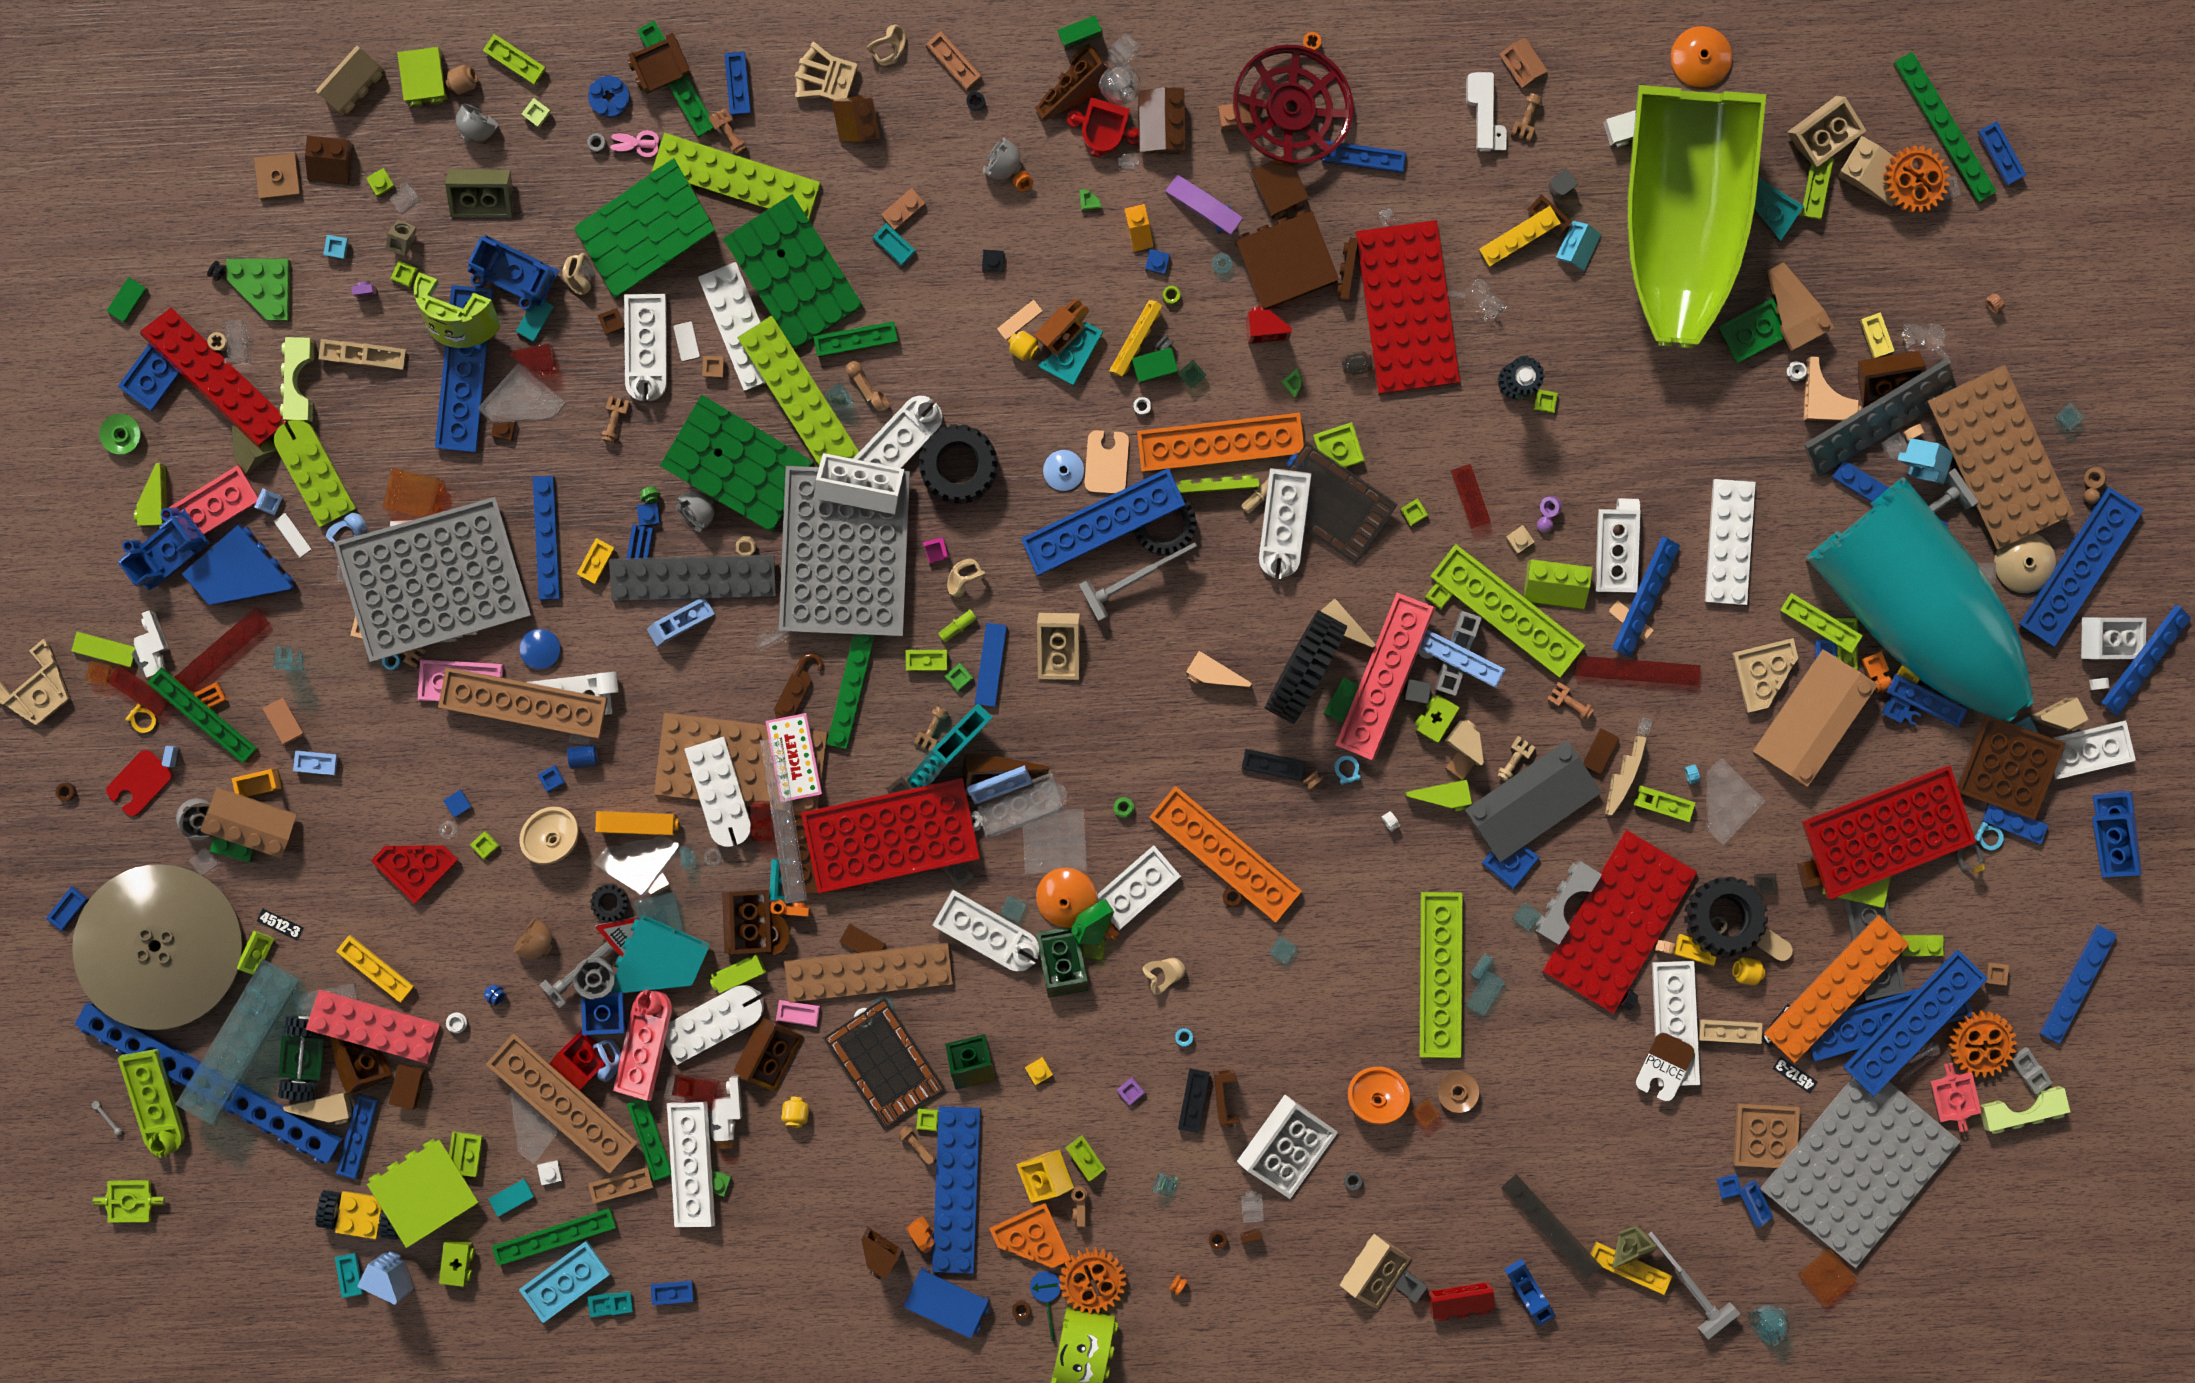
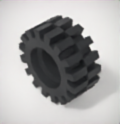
(598, 908)

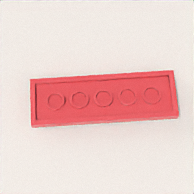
(372, 1026)

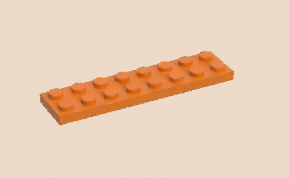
(1220, 442)
(1225, 854)
(1836, 988)

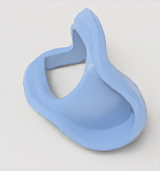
(352, 521)
(611, 1069)

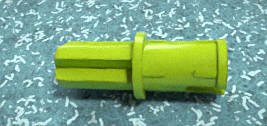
(957, 626)

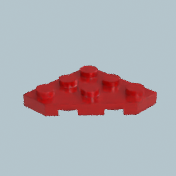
(414, 867)

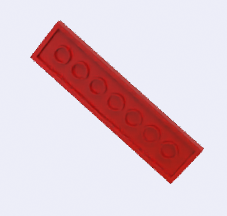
(213, 377)

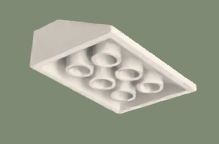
(1287, 1146)

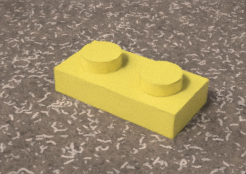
(1877, 335)

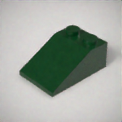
(1061, 962)

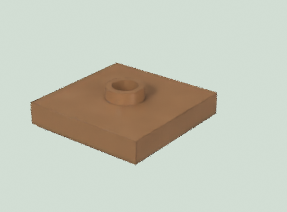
(277, 176)

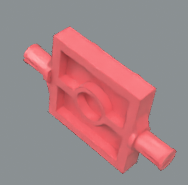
(1956, 1097)

